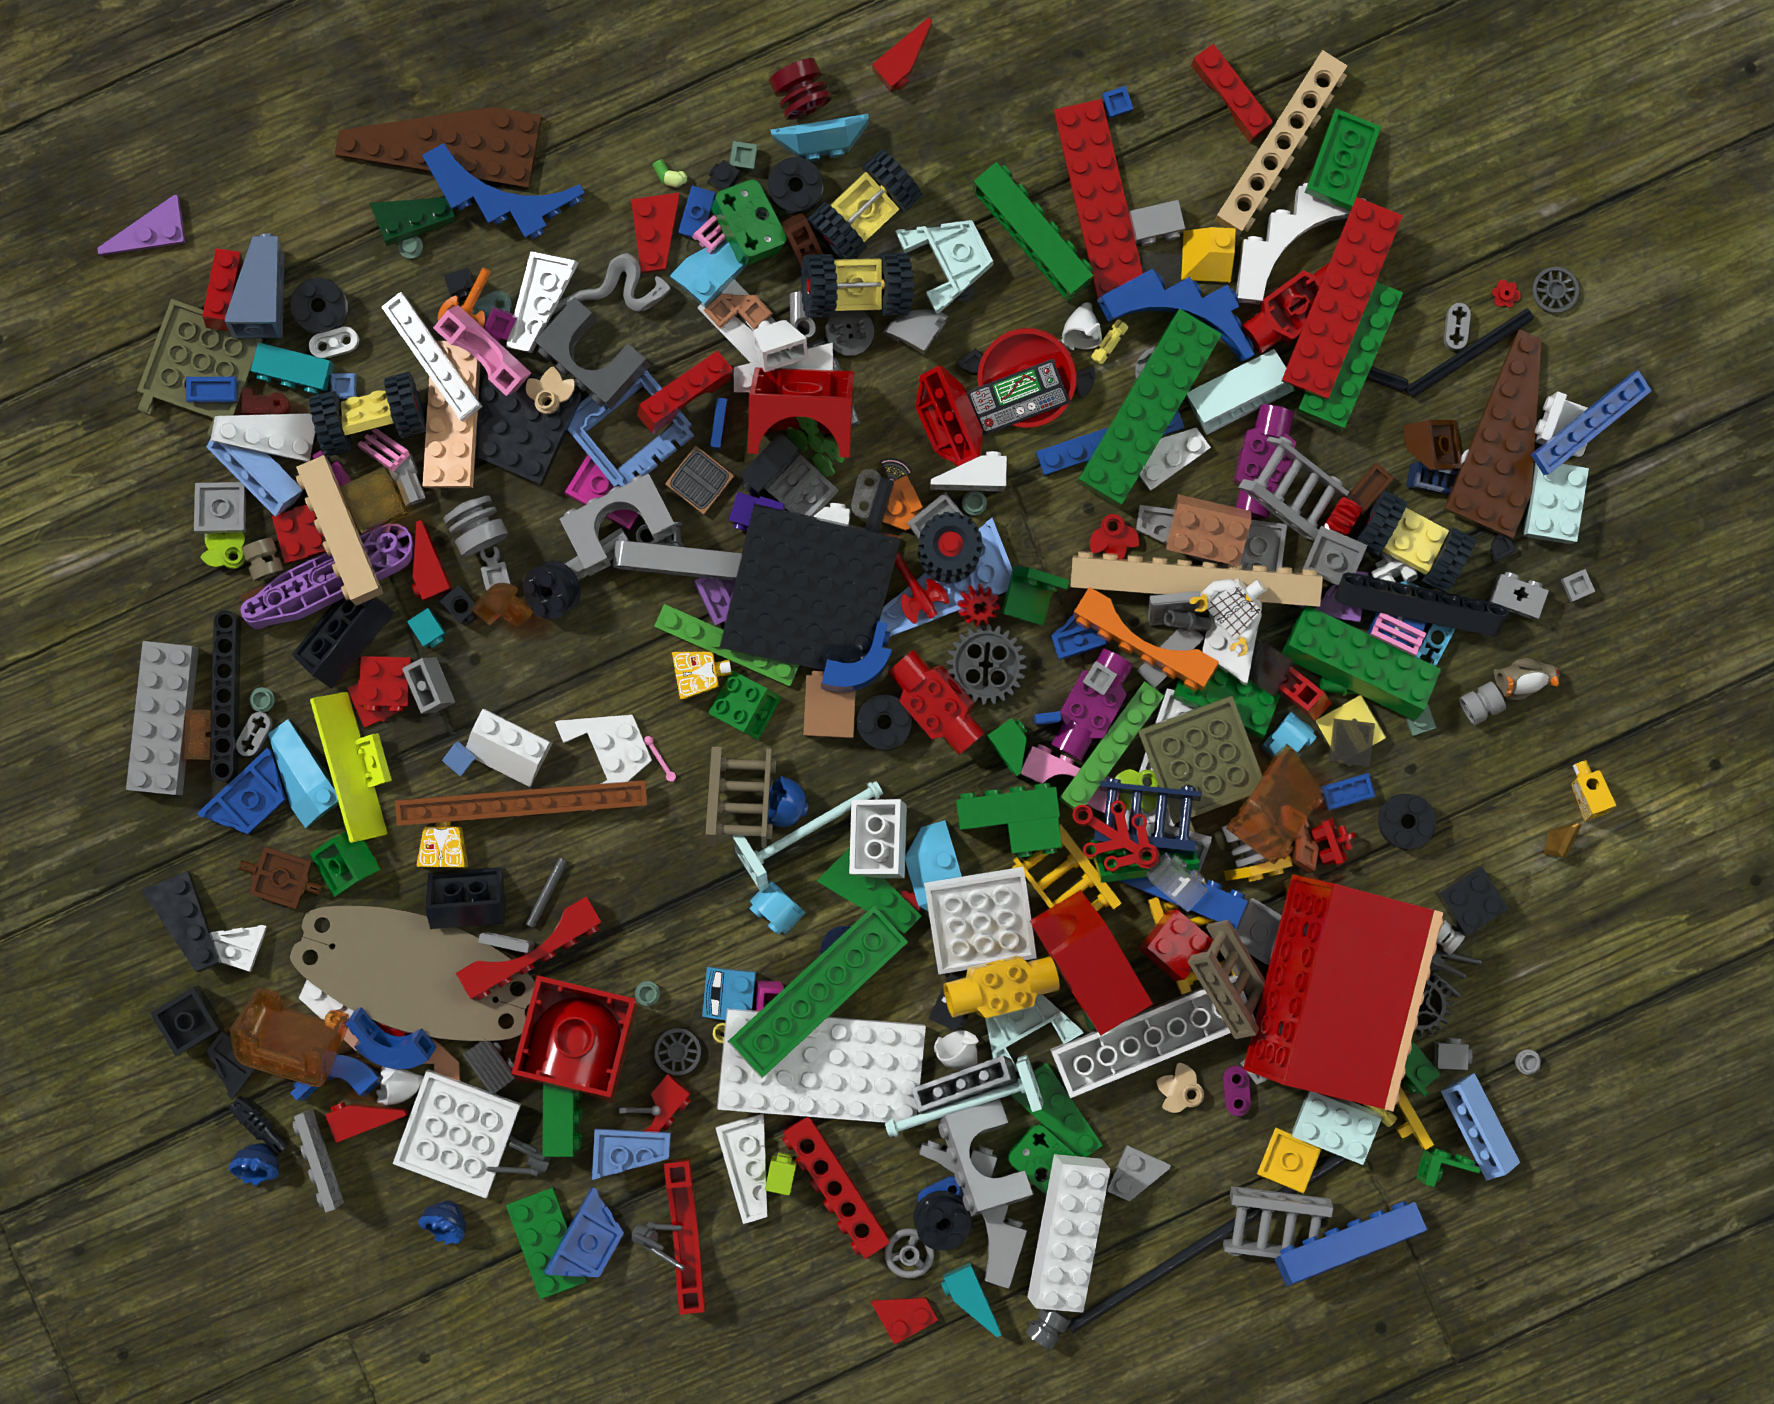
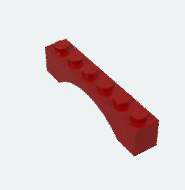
(483, 975)
(686, 1241)

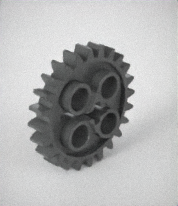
(1009, 665)

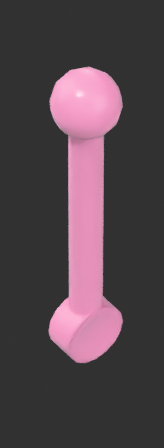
(670, 776)

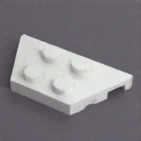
(1217, 646)

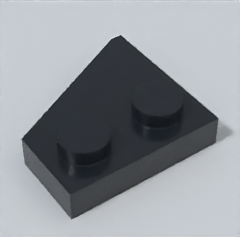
(227, 1067)

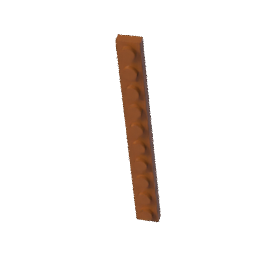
(521, 802)

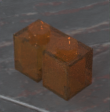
(196, 743)

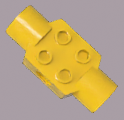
(1001, 986)

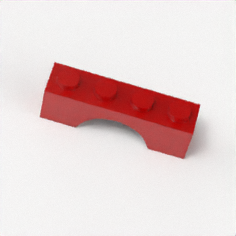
(1221, 77)
(668, 401)
(669, 1097)

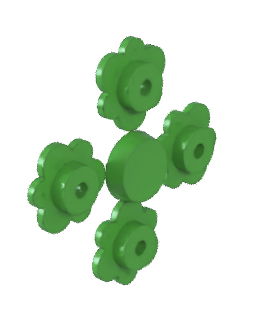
(817, 443)

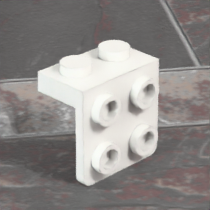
(1556, 417)

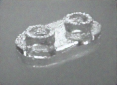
(864, 493)

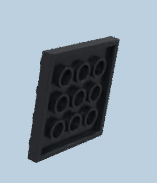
(516, 434)

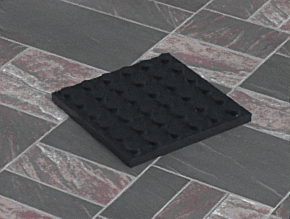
(808, 589)

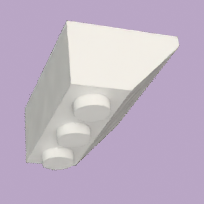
(507, 747)
(878, 838)

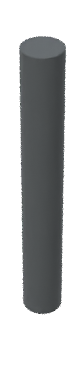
(546, 892)

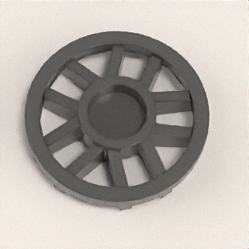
(1555, 289)
(677, 1051)

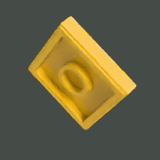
(1289, 1161)

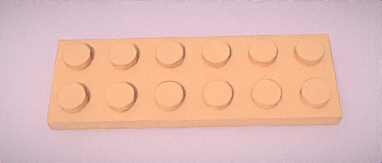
(448, 440)

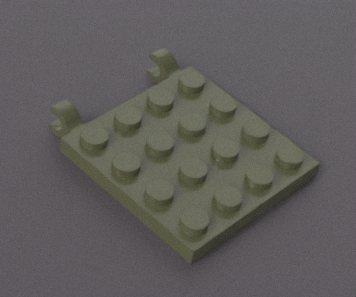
(192, 350)
(1203, 751)

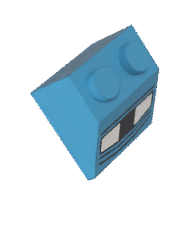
(728, 989)

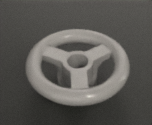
(891, 1257)

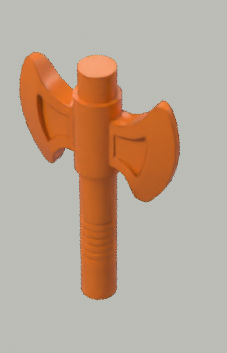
(471, 299)

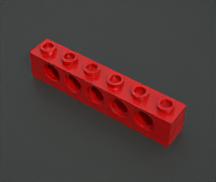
(876, 1237)

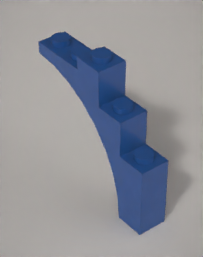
(495, 204)
(1214, 310)

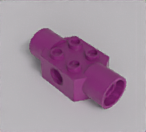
(1256, 452)
(1089, 714)

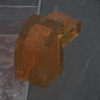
(499, 601)

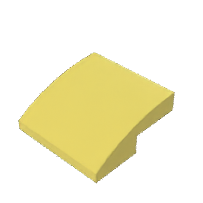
(1355, 708)

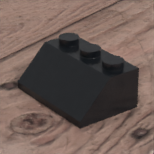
(465, 898)

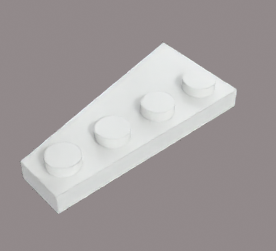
(539, 295)
(818, 358)
(272, 434)
(745, 1160)

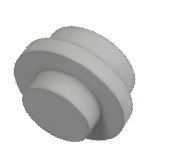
(1528, 1062)

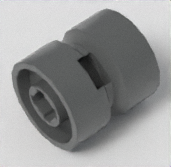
(1047, 1327)

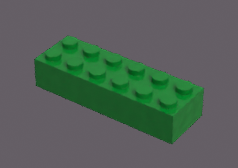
(1032, 231)
(1357, 362)
(1361, 662)

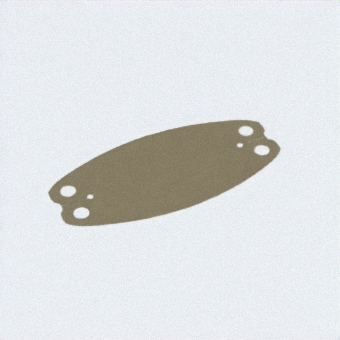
(407, 973)

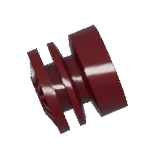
(798, 86)

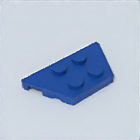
(248, 796)
(587, 1241)

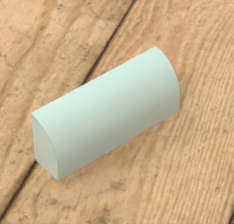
(1239, 392)

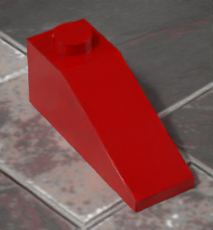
(898, 62)
(428, 569)
(1304, 694)
(358, 1118)

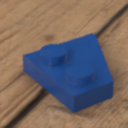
(1074, 640)

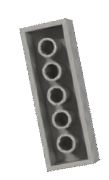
(158, 732)

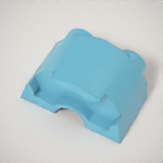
(1291, 731)
(777, 908)

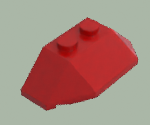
(948, 416)

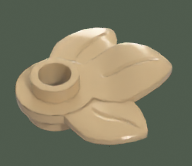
(549, 388)
(1176, 1088)

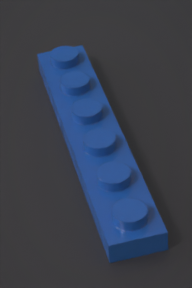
(1591, 422)
(1081, 448)

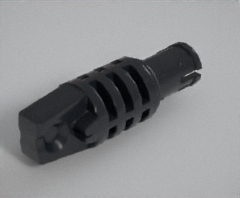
(257, 1124)

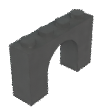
(605, 384)

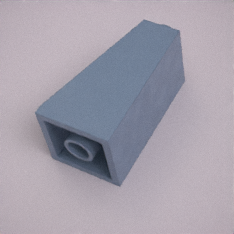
(258, 295)

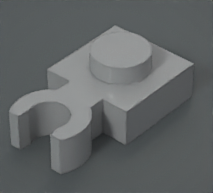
(494, 571)

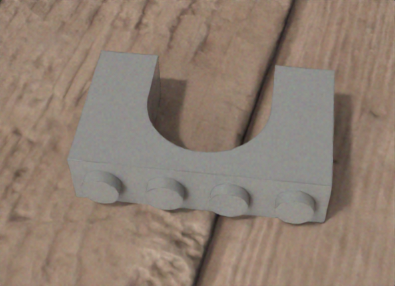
(584, 523)
(979, 1191)

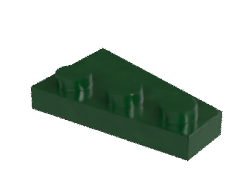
(411, 217)

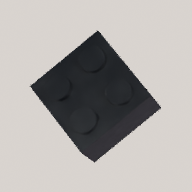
(1471, 900)
(187, 1020)

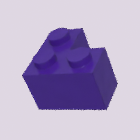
(743, 508)

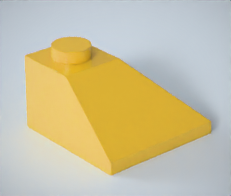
(1208, 254)

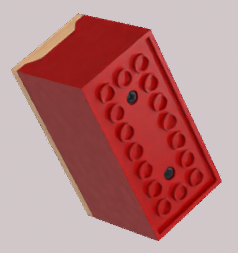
(1343, 992)

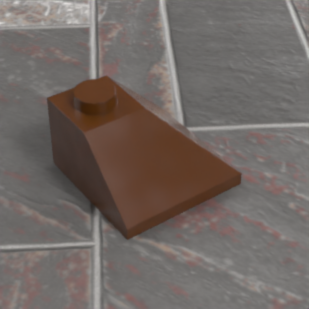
(1434, 443)

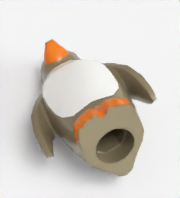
(1525, 678)

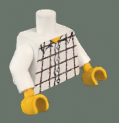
(1234, 608)

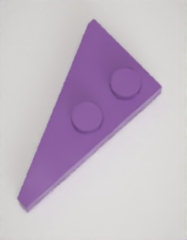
(156, 229)

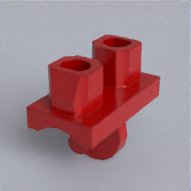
(1328, 831)

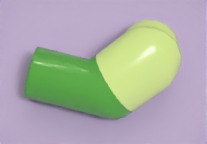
(668, 177)

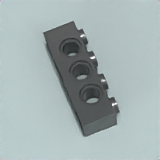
(965, 1084)

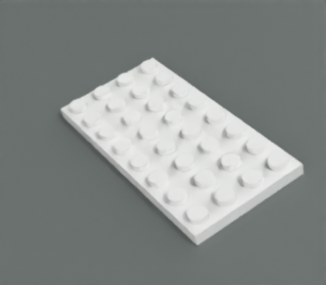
(836, 1072)

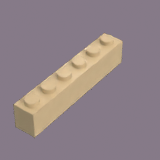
(339, 531)

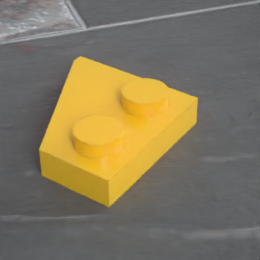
(1256, 871)

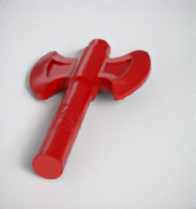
(922, 598)

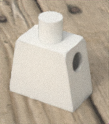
(779, 344)

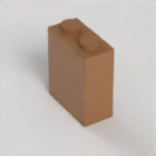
(827, 711)

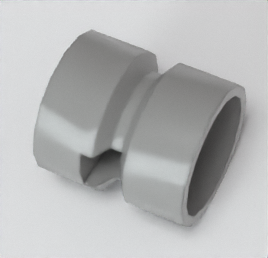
(1480, 704)

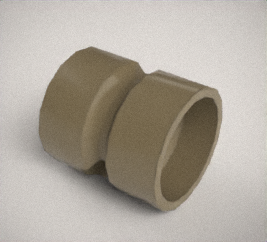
(262, 559)

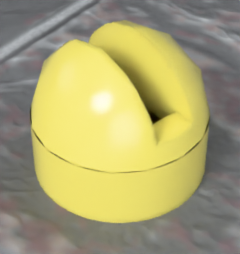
(720, 1028)

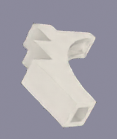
(1283, 228)

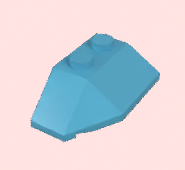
(821, 138)
(931, 859)

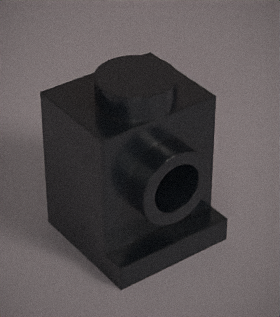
(723, 176)
(460, 283)

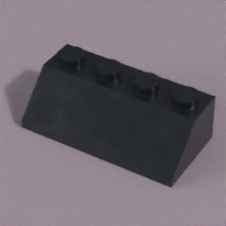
(341, 638)

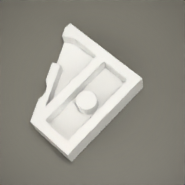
(239, 946)

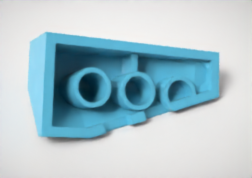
(708, 275)
(303, 776)

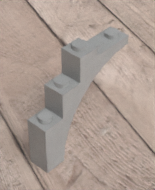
(1004, 1237)

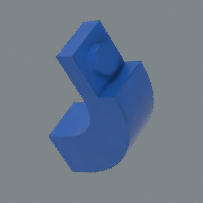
(857, 675)
(386, 1049)
(354, 1071)

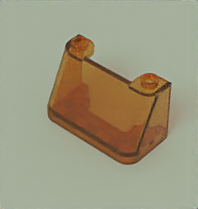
(1277, 806)
(287, 1040)

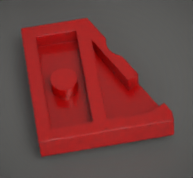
(904, 1316)

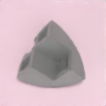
(916, 328)

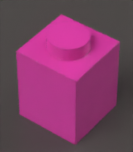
(765, 992)

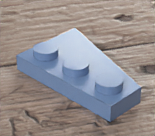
(627, 1149)

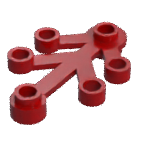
(1119, 839)

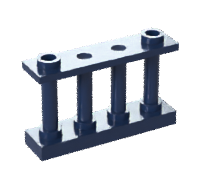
(1182, 843)

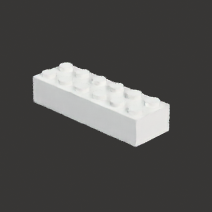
(1068, 1233)

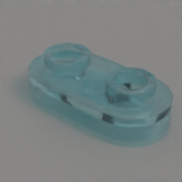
(489, 301)

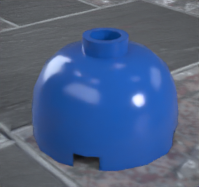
(786, 802)

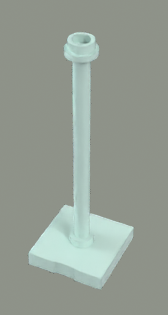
(753, 859)
(1025, 1084)

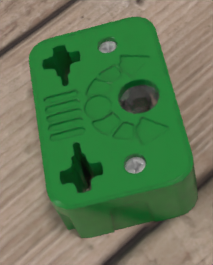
(737, 215)
(1030, 1156)

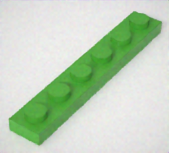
(709, 638)
(1112, 746)

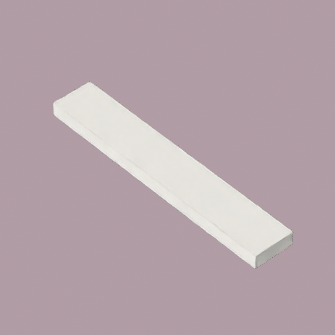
(431, 357)

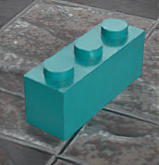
(292, 368)

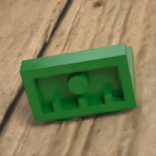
(1031, 593)
(745, 705)
(1418, 1072)
(1430, 1170)

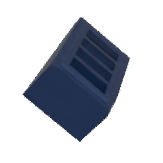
(1418, 480)

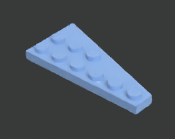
(991, 571)

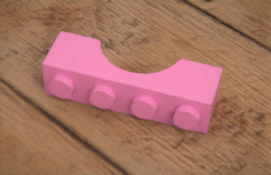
(466, 333)
(1042, 765)

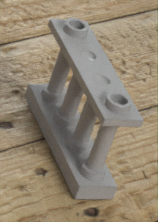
(1274, 500)
(1269, 1202)

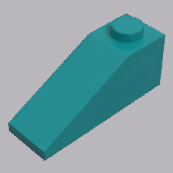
(968, 1294)

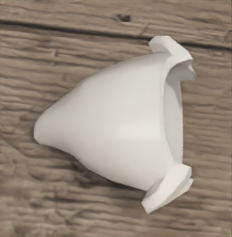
(1082, 329)
(957, 1050)
(397, 1085)

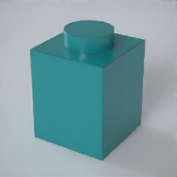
(427, 629)

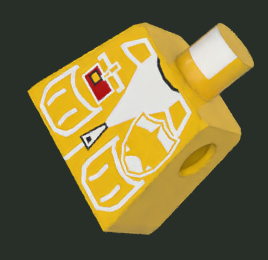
(698, 672)
(1591, 802)
(442, 847)

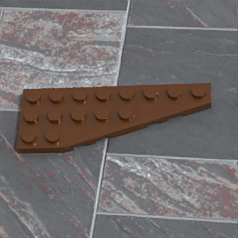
(486, 142)
(1499, 464)

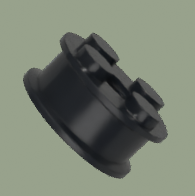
(795, 170)
(317, 290)
(551, 590)
(884, 738)
(1422, 826)
(943, 1234)

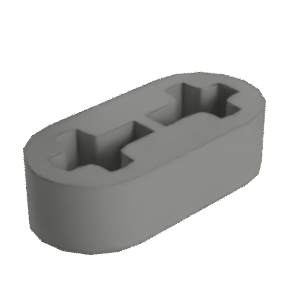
(1463, 327)
(249, 730)

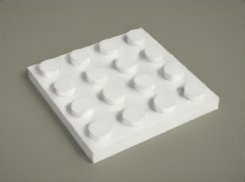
(980, 919)
(456, 1133)

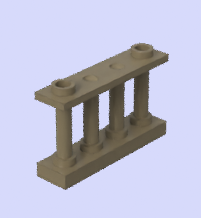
(718, 807)
(1218, 985)

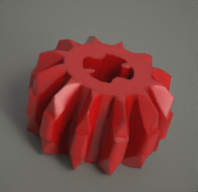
(1343, 516)
(978, 596)

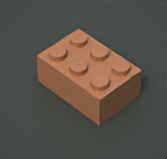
(1208, 530)

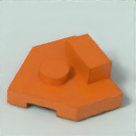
(902, 504)

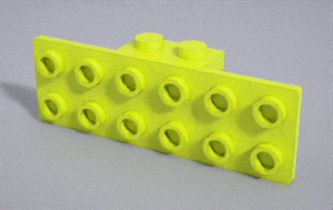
(354, 765)

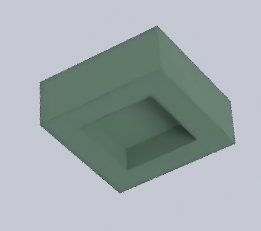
(743, 155)
(1422, 724)

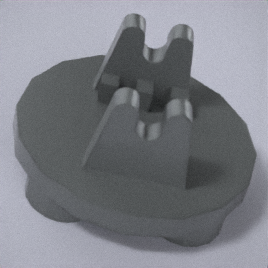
(861, 329)

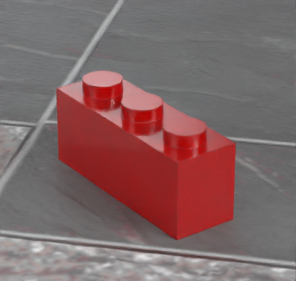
(222, 283)

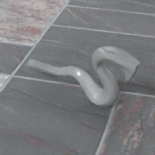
(630, 265)

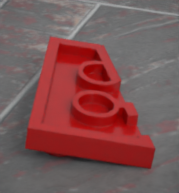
(654, 227)

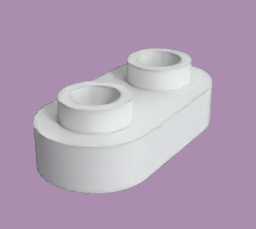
(334, 342)

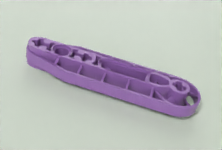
(315, 583)

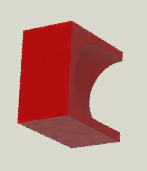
(811, 393)
(1091, 962)
(575, 1038)

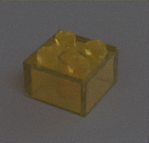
(374, 500)

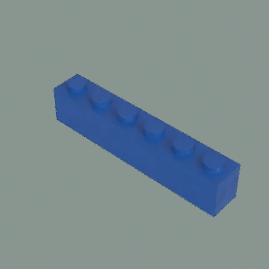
(1213, 904)
(1350, 1244)

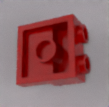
(298, 534)
(383, 683)

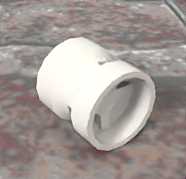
(1452, 940)

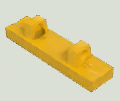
(1413, 1123)

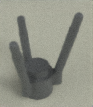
(1437, 964)
(535, 1159)
(648, 1237)

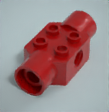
(1284, 311)
(936, 702)

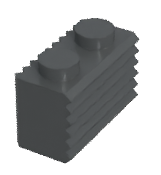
(490, 1064)

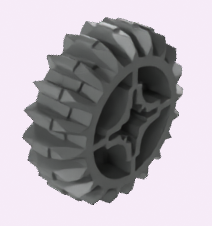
(1437, 1016)

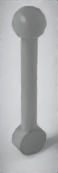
(655, 1110)

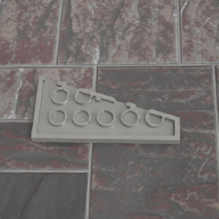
(1262, 547)

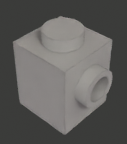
(1452, 1054)

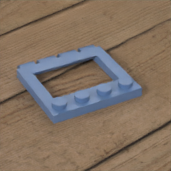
(590, 413)

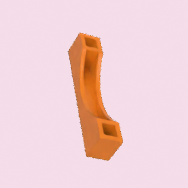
(1190, 665)

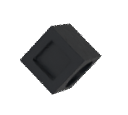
(451, 600)

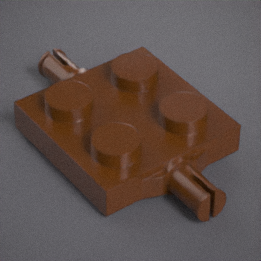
(280, 877)

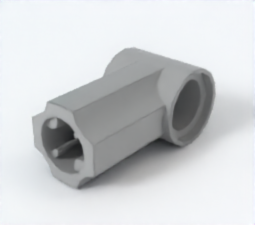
(798, 317)
(408, 482)

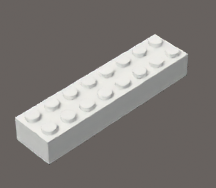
(1140, 1041)

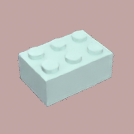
(1556, 504)
(1337, 1126)

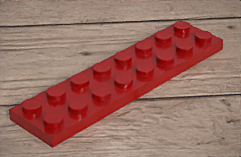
(1098, 195)
(1341, 298)

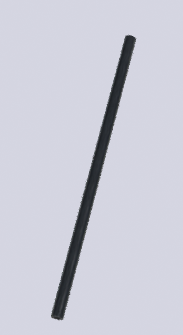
(1188, 1253)

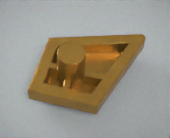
(1561, 839)

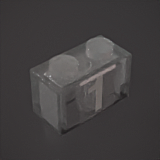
(1177, 881)

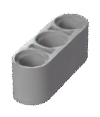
(1178, 640)

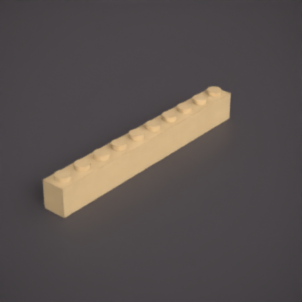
(1180, 577)

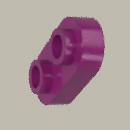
(1236, 1091)

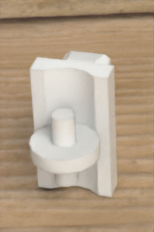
(1390, 567)

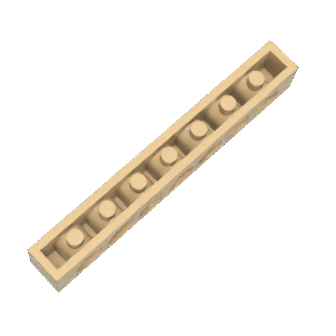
(1324, 67)

